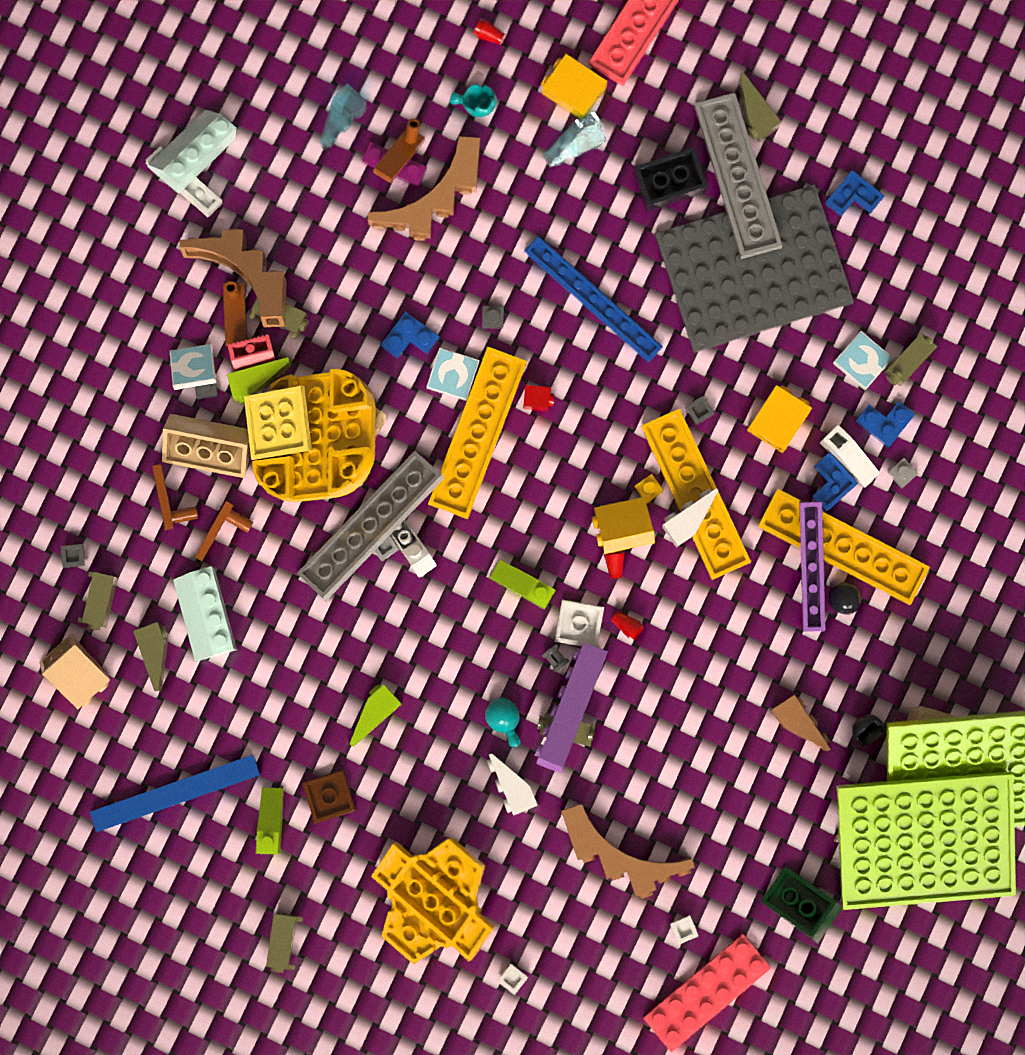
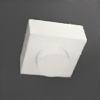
(684, 929)
(512, 979)

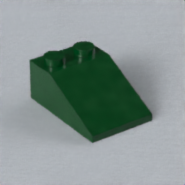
(801, 904)

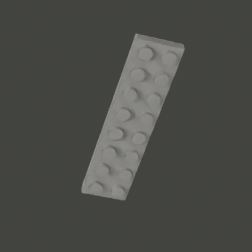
(738, 176)
(370, 525)

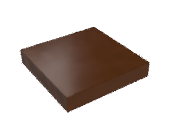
(329, 796)

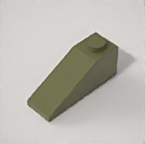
(758, 114)
(153, 649)

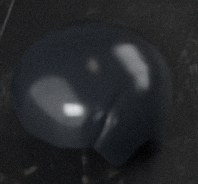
(845, 598)
(867, 729)

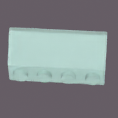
(193, 150)
(204, 614)

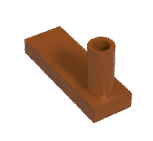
(400, 152)
(234, 312)
(228, 515)
(170, 517)

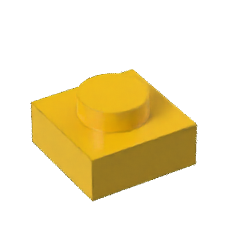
(649, 488)

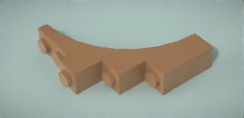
(440, 201)
(251, 265)
(641, 873)

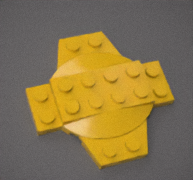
(433, 901)

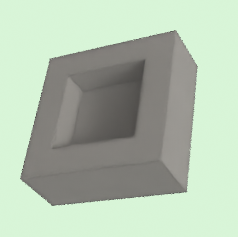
(902, 473)
(387, 548)

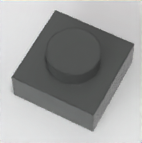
(493, 317)
(206, 391)
(699, 410)
(73, 555)

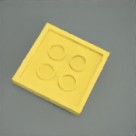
(277, 423)

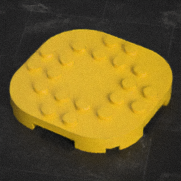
(341, 440)

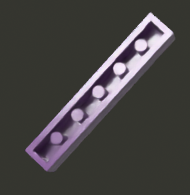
(812, 565)
(571, 707)

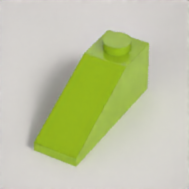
(256, 379)
(522, 584)
(376, 710)
(270, 821)

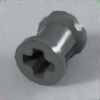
(555, 658)

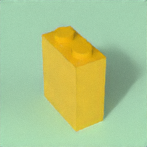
(573, 86)
(780, 418)
(623, 525)

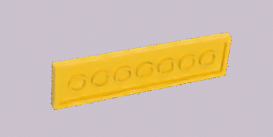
(478, 432)
(687, 479)
(849, 550)

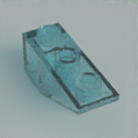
(343, 110)
(580, 137)

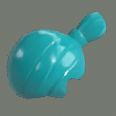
(477, 100)
(503, 717)

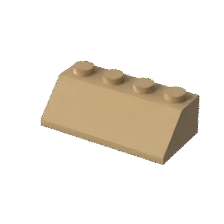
(206, 445)

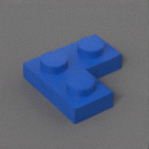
(854, 189)
(409, 331)
(885, 428)
(838, 481)

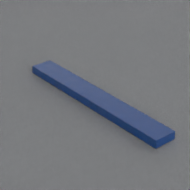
(593, 299)
(174, 793)

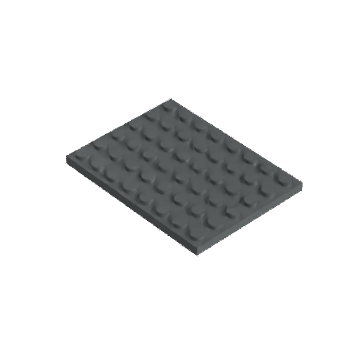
(739, 297)

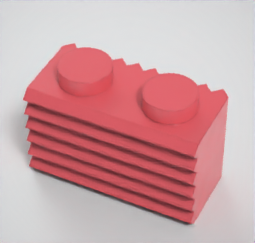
(251, 352)

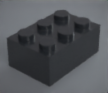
(670, 179)

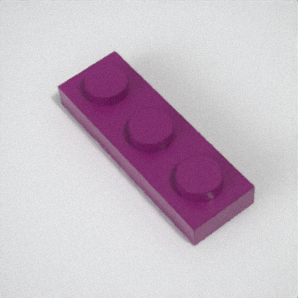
(412, 172)

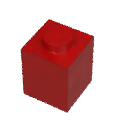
(538, 398)

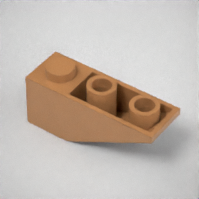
(795, 719)

